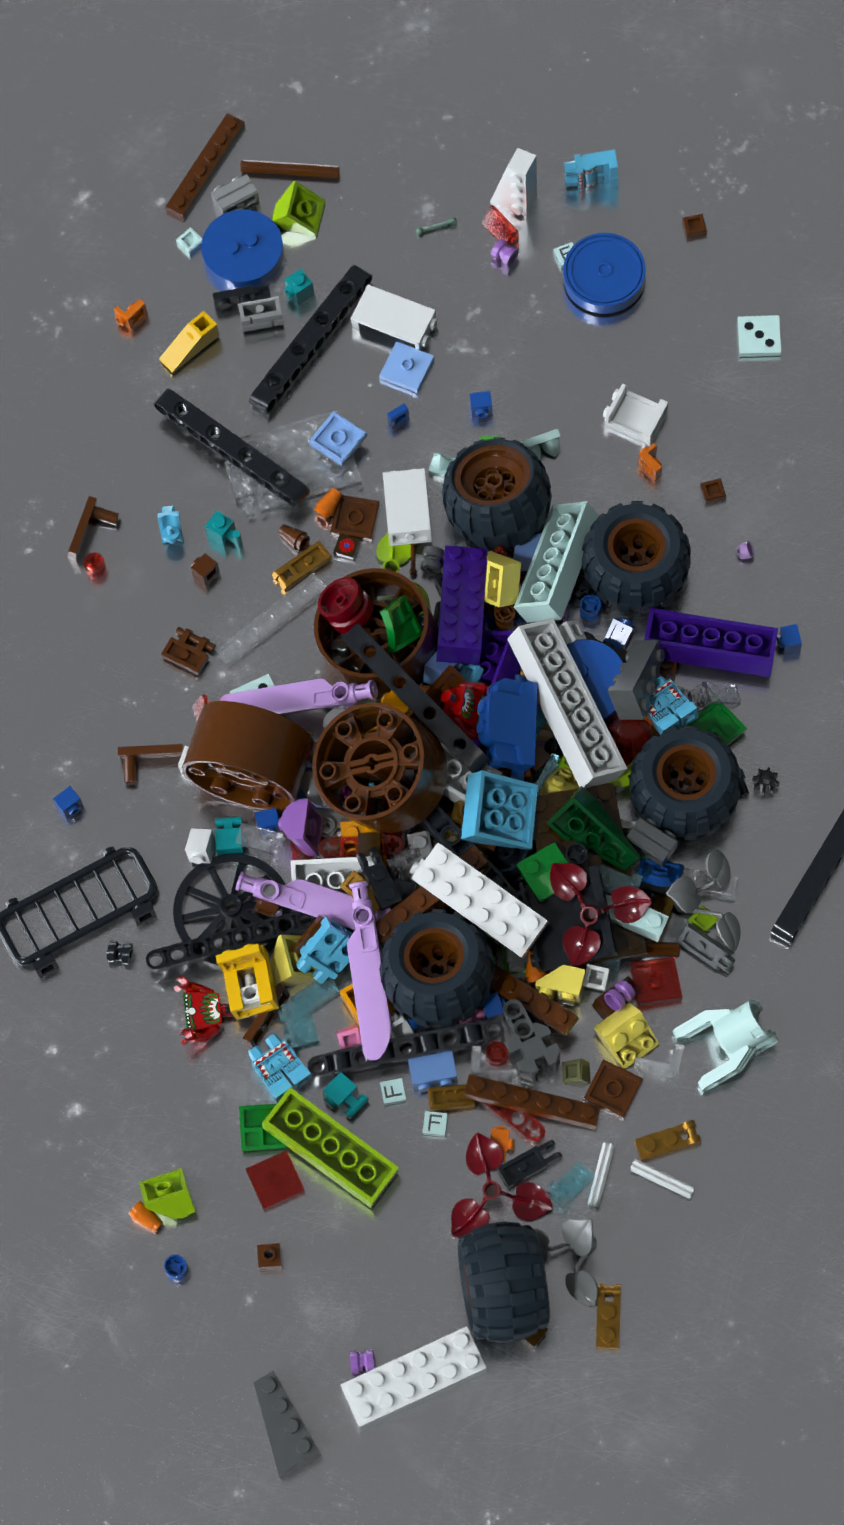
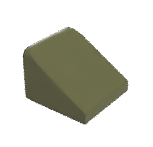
(576, 1072)

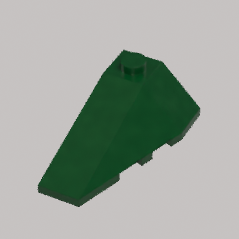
(588, 823)

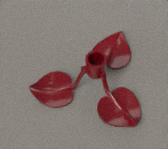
(582, 943)
(486, 1155)

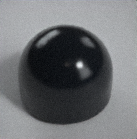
(550, 747)

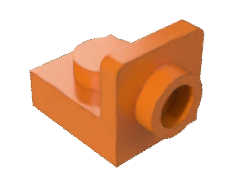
(133, 314)
(649, 463)

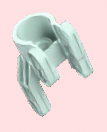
(737, 1034)

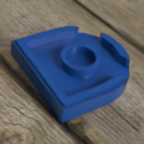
(658, 875)

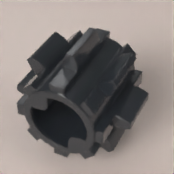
(765, 774)

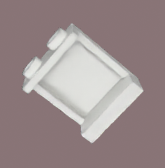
(635, 415)

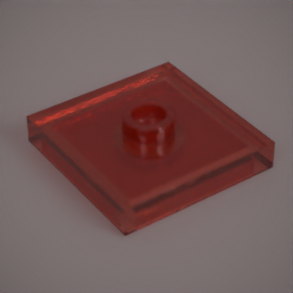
(656, 981)
(275, 1180)

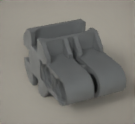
(532, 1050)

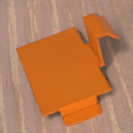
(500, 1136)

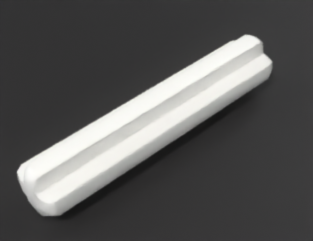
(601, 1175)
(662, 1178)

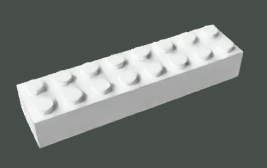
(567, 703)

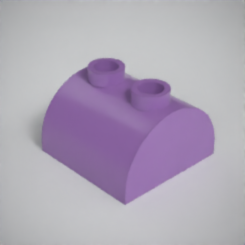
(302, 825)

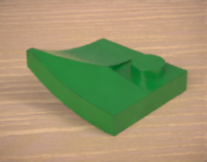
(400, 624)
(720, 721)
(537, 870)
(252, 1134)

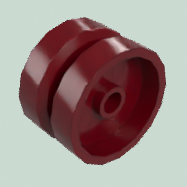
(345, 604)

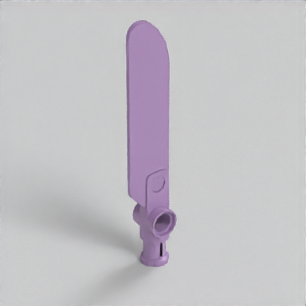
(305, 696)
(307, 899)
(366, 979)

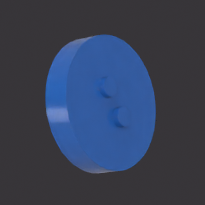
(242, 249)
(604, 273)
(598, 668)

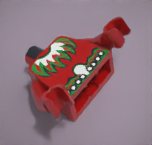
(462, 706)
(202, 1011)

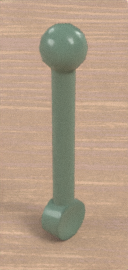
(452, 221)

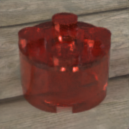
(630, 736)

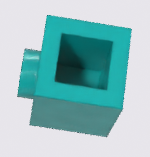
(299, 287)

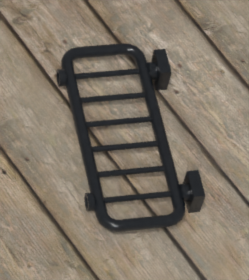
(43, 959)

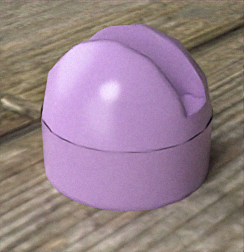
(746, 550)

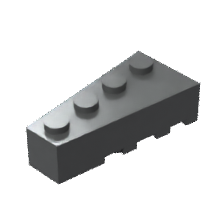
(637, 680)
(286, 1432)

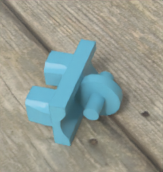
(170, 525)

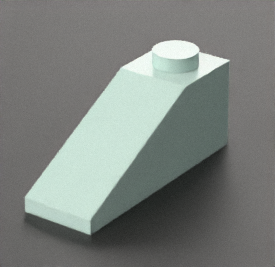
(649, 925)

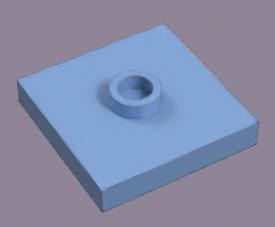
(406, 367)
(337, 438)

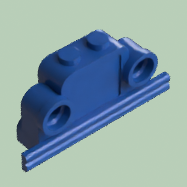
(509, 724)

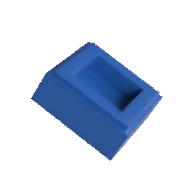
(398, 415)

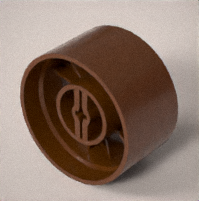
(380, 583)
(247, 755)
(350, 758)

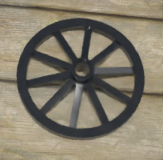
(186, 887)

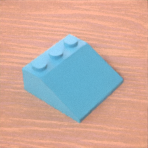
(499, 811)

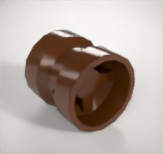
(507, 620)

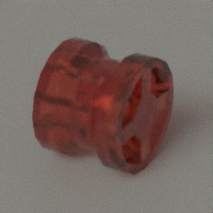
(98, 568)
(499, 1050)

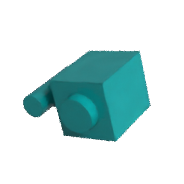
(222, 529)
(226, 837)
(341, 1093)

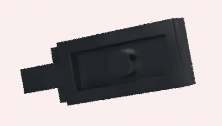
(226, 298)

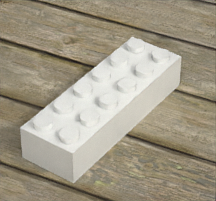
(480, 900)
(413, 1378)

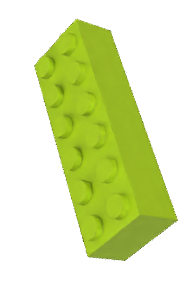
(330, 1147)

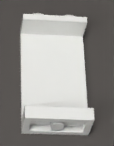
(394, 316)
(407, 507)

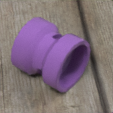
(506, 253)
(617, 997)
(362, 1361)

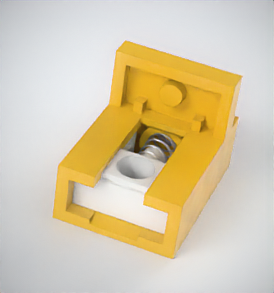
(245, 964)

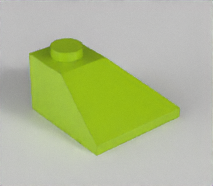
(299, 210)
(168, 1195)

